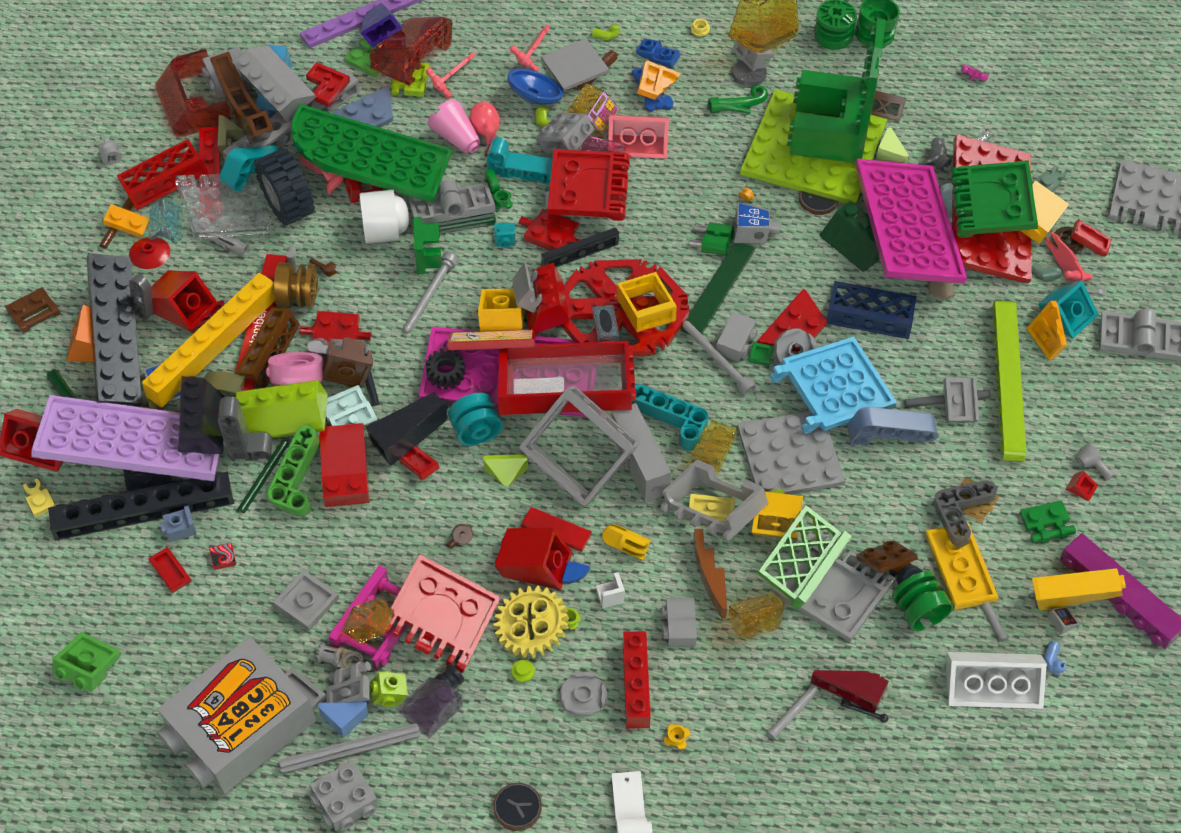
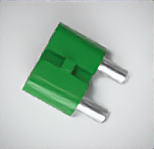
(716, 239)

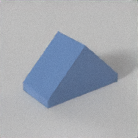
(343, 715)

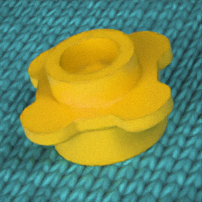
(674, 730)

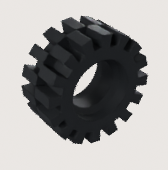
(449, 378)

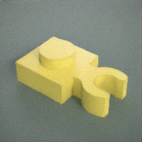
(39, 499)

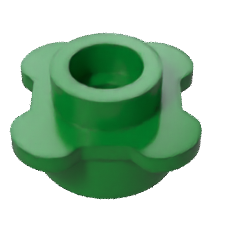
(502, 195)

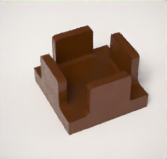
(348, 364)

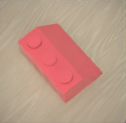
(640, 134)

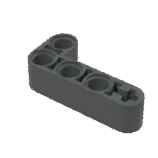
(237, 439)

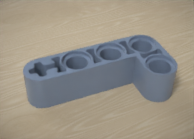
(890, 424)

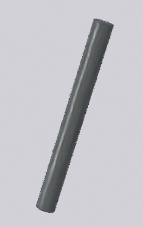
(932, 400)

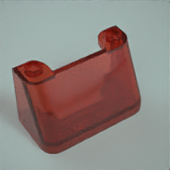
(405, 49)

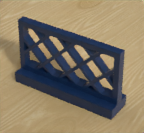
(870, 319)

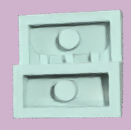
(349, 408)

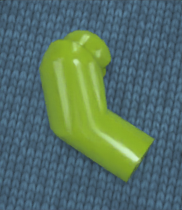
(608, 34)
(541, 116)

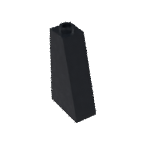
(407, 427)

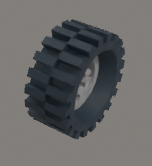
(284, 186)

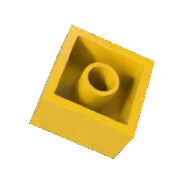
(499, 311)

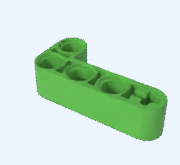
(299, 469)

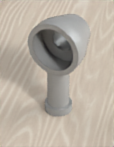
(1090, 456)

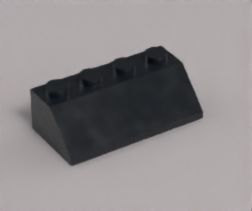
(199, 417)

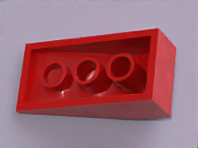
(344, 465)

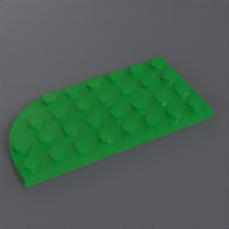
(370, 153)

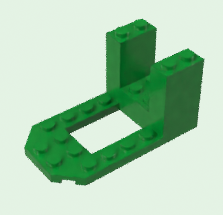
(840, 97)

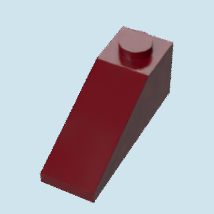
(855, 686)

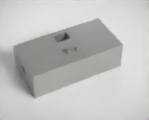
(646, 462)

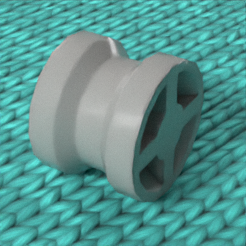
(110, 152)

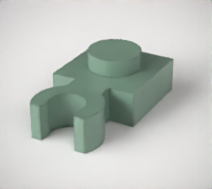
(1051, 181)

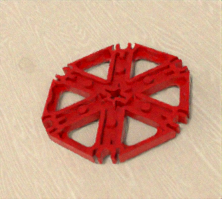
(606, 294)

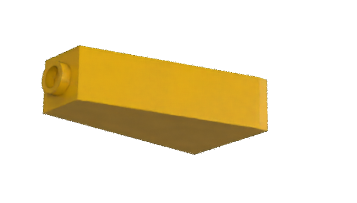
(1077, 588)

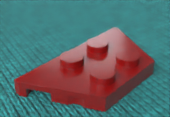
(799, 314)

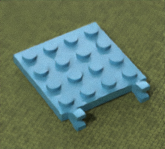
(834, 383)

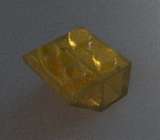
(756, 615)

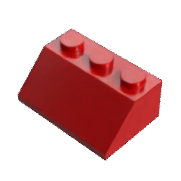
(553, 307)
(18, 437)

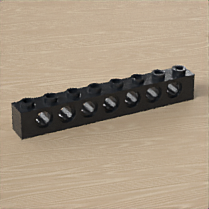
(131, 513)

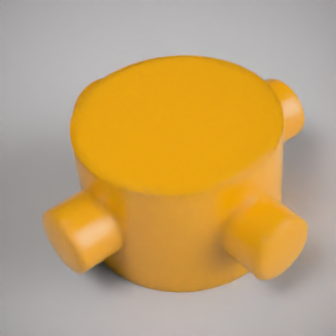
(746, 194)

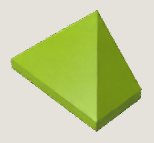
(505, 467)

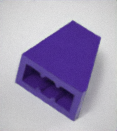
(379, 25)

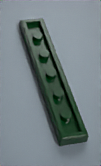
(719, 286)

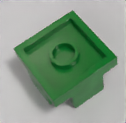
(425, 234)

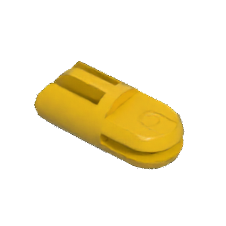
(626, 541)

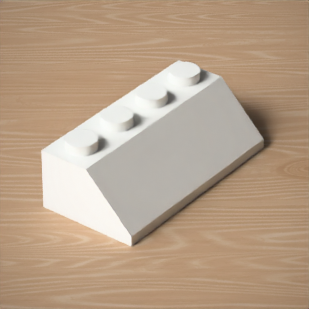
(995, 680)

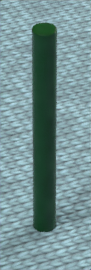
(252, 493)

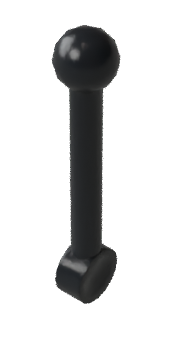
(883, 717)

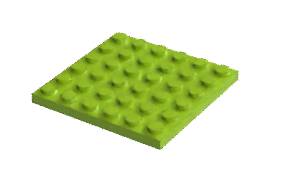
(771, 158)

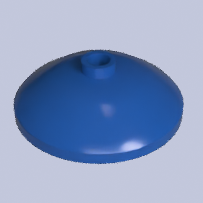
(534, 86)

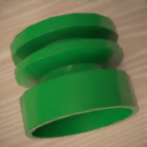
(874, 9)
(835, 24)
(922, 598)

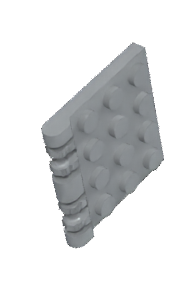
(1147, 193)
(844, 594)

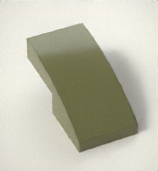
(226, 382)

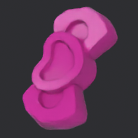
(974, 72)

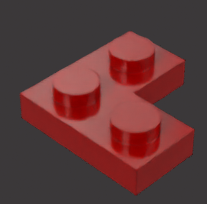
(330, 83)

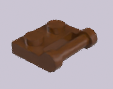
(30, 305)

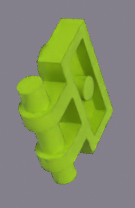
(417, 88)

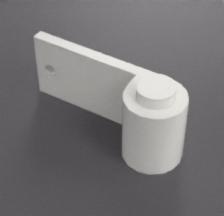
(629, 803)

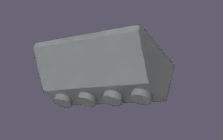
(273, 80)

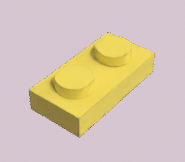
(712, 506)

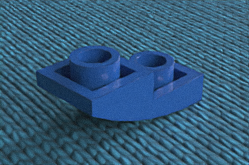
(655, 52)

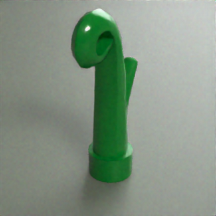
(738, 104)

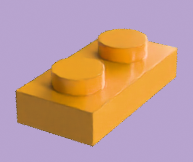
(126, 221)

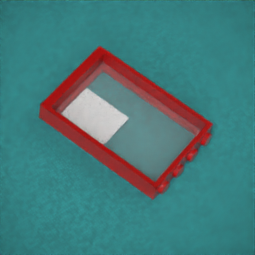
(537, 376)

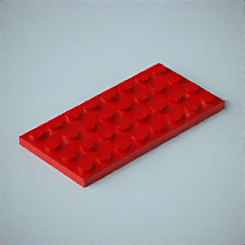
(996, 253)

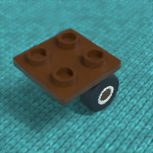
(891, 557)

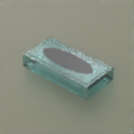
(605, 323)

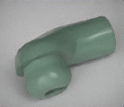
(1046, 274)

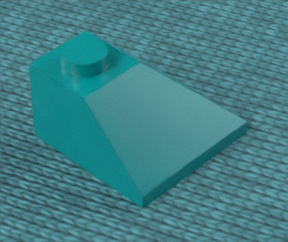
(1074, 307)

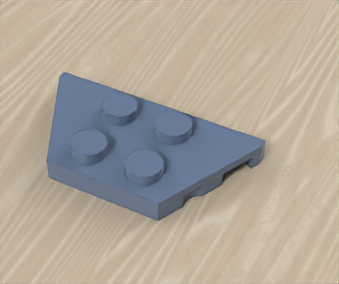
(372, 109)

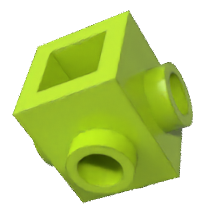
(388, 689)

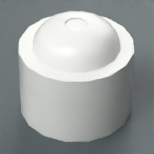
(383, 216)

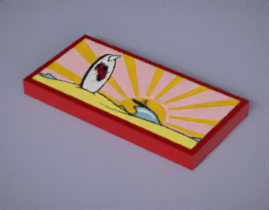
(491, 340)

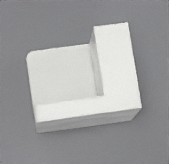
(612, 592)

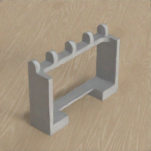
(752, 495)

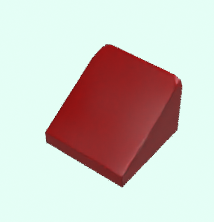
(1082, 485)

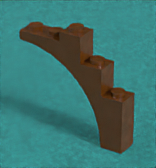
(248, 115)

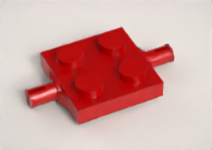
(549, 230)
(335, 326)

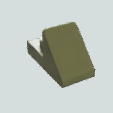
(227, 133)

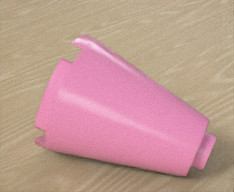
(454, 126)

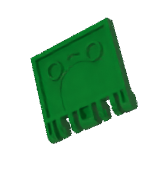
(996, 197)

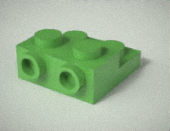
(84, 662)

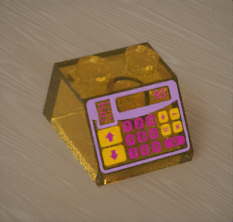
(597, 106)

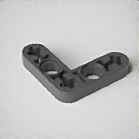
(141, 291)
(955, 504)

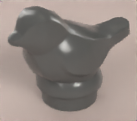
(938, 155)

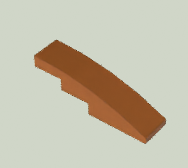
(712, 577)

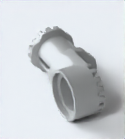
(336, 656)

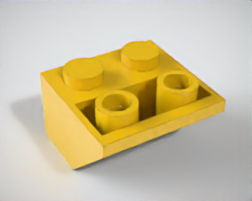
(777, 516)

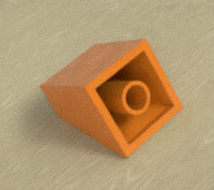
(81, 339)

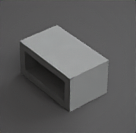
(736, 336)

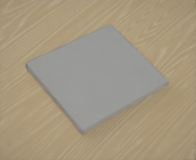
(575, 64)

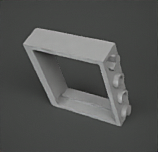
(599, 418)

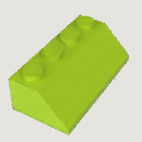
(284, 408)

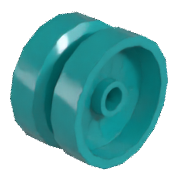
(475, 419)

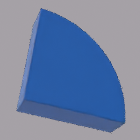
(575, 572)

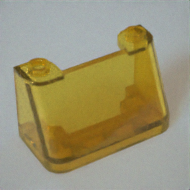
(764, 23)

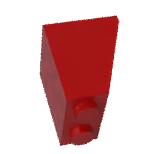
(180, 293)
(533, 556)

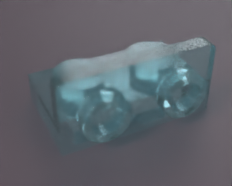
(165, 220)

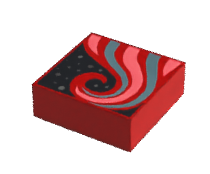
(222, 556)

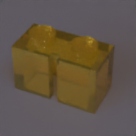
(715, 444)
(368, 620)

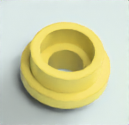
(700, 27)

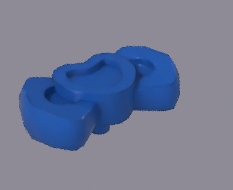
(661, 102)

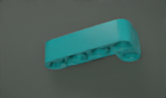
(240, 165)
(517, 165)
(667, 413)

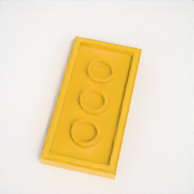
(961, 570)

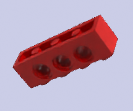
(636, 679)

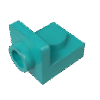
(505, 234)

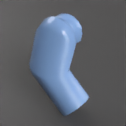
(1050, 657)

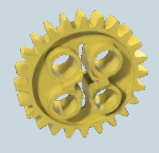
(552, 618)

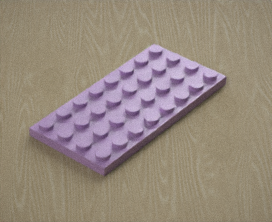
(117, 438)

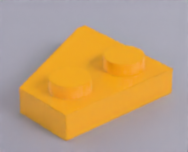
(655, 80)
(1048, 331)

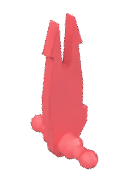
(522, 57)
(439, 82)
(1067, 260)

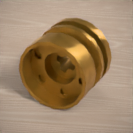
(297, 285)

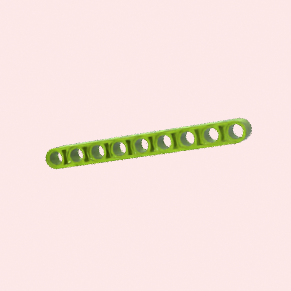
(1010, 383)

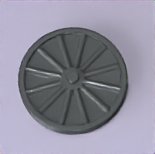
(746, 76)

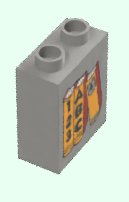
(234, 716)

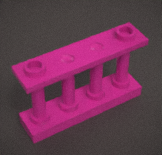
(381, 656)

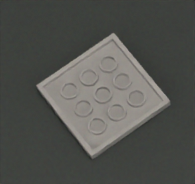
(787, 457)

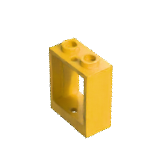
(651, 316)

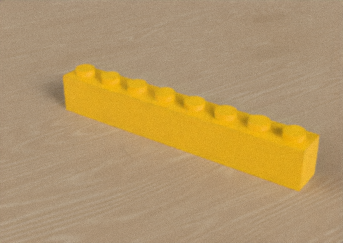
(209, 340)

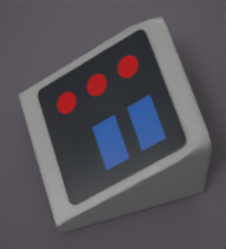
(1063, 619)

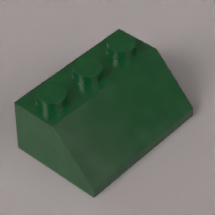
(852, 236)

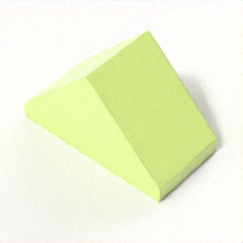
(891, 149)

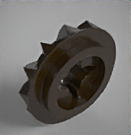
(1064, 232)

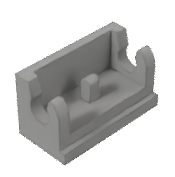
(752, 59)
(524, 289)

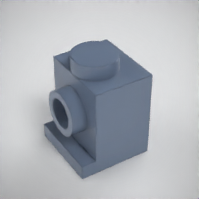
(178, 525)

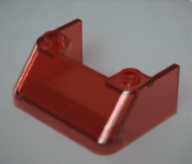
(185, 114)

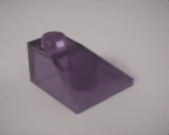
(431, 705)

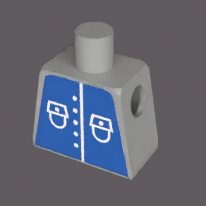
(753, 224)

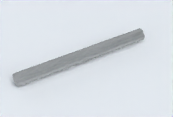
(349, 748)

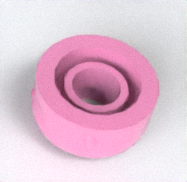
(295, 368)

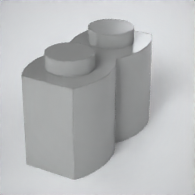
(680, 621)

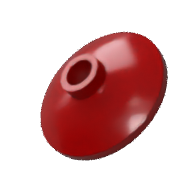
(149, 258)

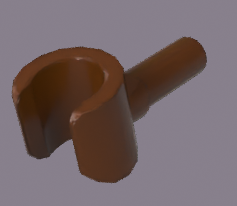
(326, 269)

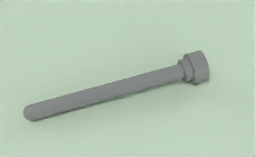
(448, 262)
(742, 383)

